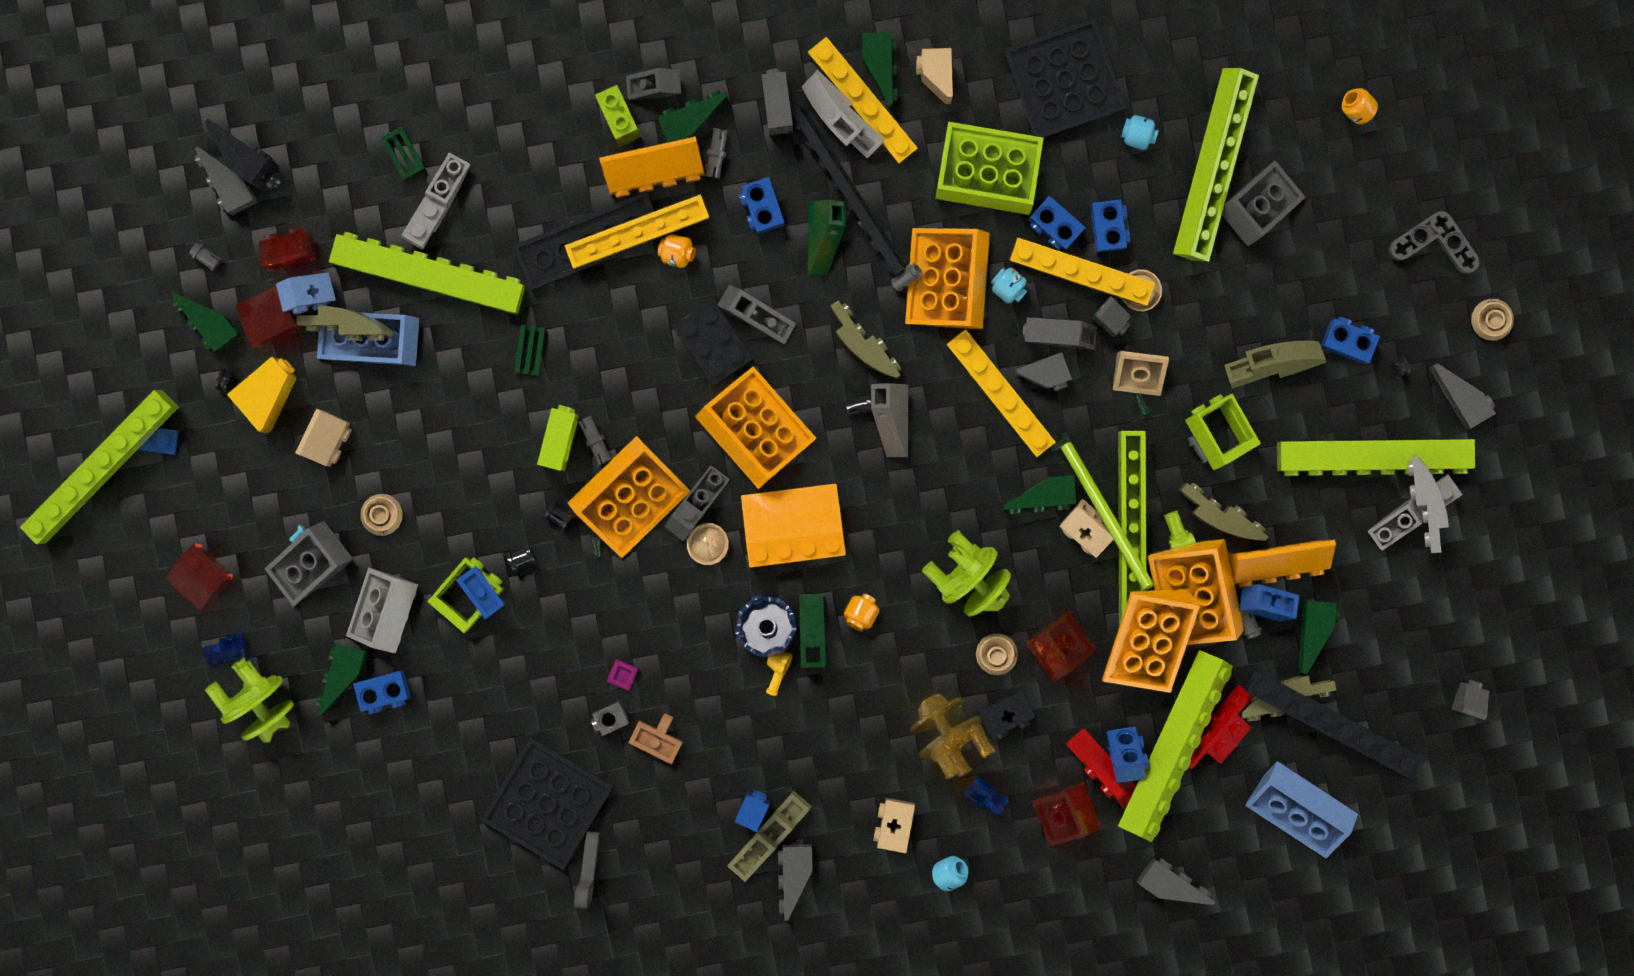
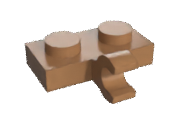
(656, 740)

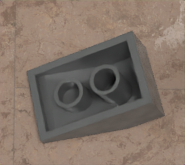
(1261, 203)
(308, 563)

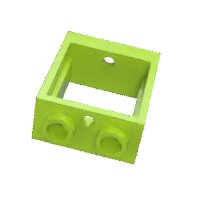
(618, 116)
(1237, 422)
(558, 438)
(447, 610)

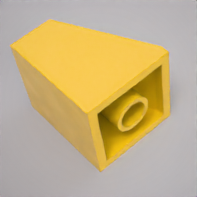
(265, 393)

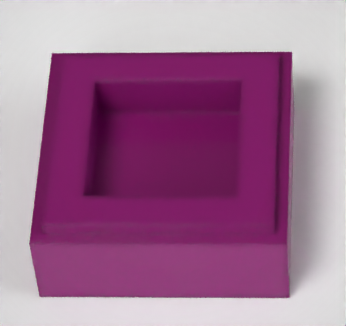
(622, 674)

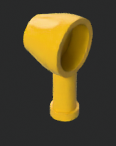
(779, 665)

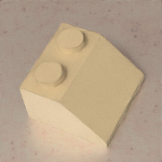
(936, 72)
(324, 438)

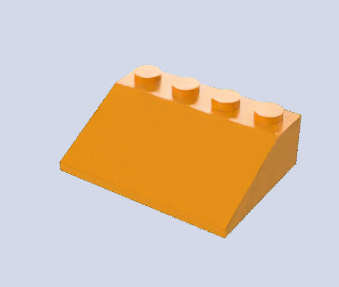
(652, 167)
(952, 278)
(755, 427)
(628, 497)
(793, 525)
(1282, 561)
(1207, 575)
(1152, 639)

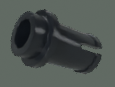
(859, 406)

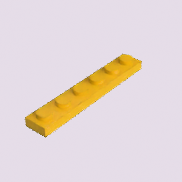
(862, 99)
(637, 231)
(1082, 272)
(1001, 393)

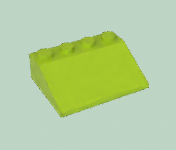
(989, 168)

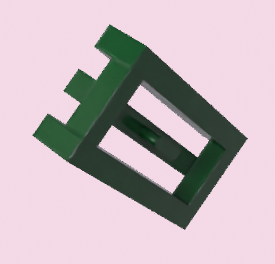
(413, 171)
(532, 329)

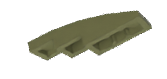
(769, 836)

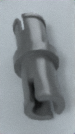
(716, 153)
(595, 440)

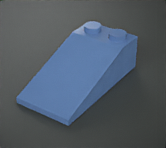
(394, 350)

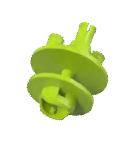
(971, 568)
(251, 697)

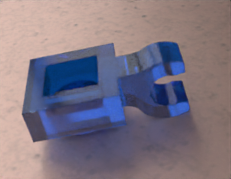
(228, 649)
(984, 794)

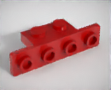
(1224, 729)
(1099, 767)

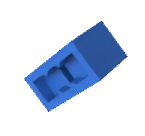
(767, 204)
(1061, 219)
(1102, 226)
(1348, 347)
(1269, 602)
(381, 687)
(1126, 754)
(753, 810)

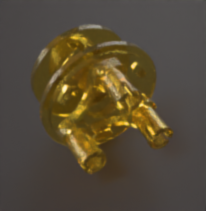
(948, 746)

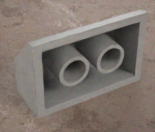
(382, 610)

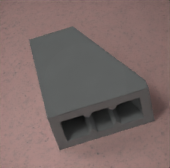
(777, 102)
(1060, 333)

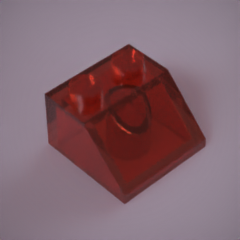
(286, 250)
(264, 318)
(199, 576)
(1061, 646)
(1067, 814)

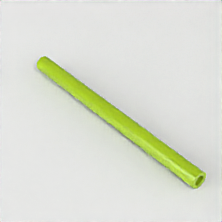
(1107, 516)

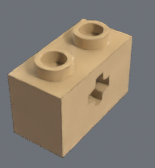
(1084, 517)
(897, 839)

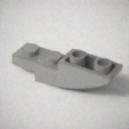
(838, 116)
(436, 201)
(1427, 493)
(1409, 516)

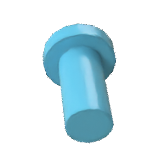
(301, 529)

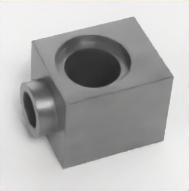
(617, 710)

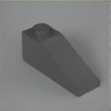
(756, 314)
(1467, 401)

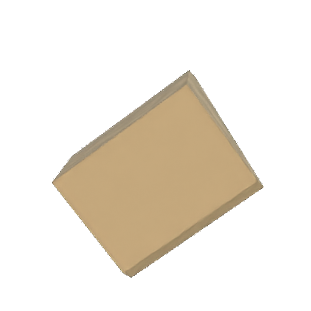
(1140, 373)

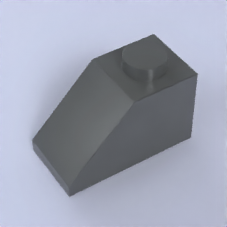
(653, 84)
(1112, 317)
(1047, 372)
(1472, 700)

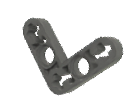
(1433, 233)
(585, 886)

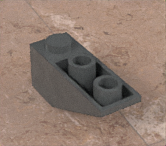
(232, 189)
(890, 413)
(696, 503)
(796, 872)
(1168, 885)

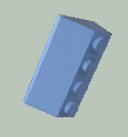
(1302, 810)

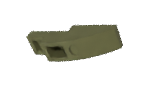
(346, 322)
(868, 351)
(1278, 358)
(1230, 521)
(1302, 684)

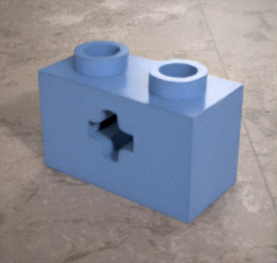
(305, 292)

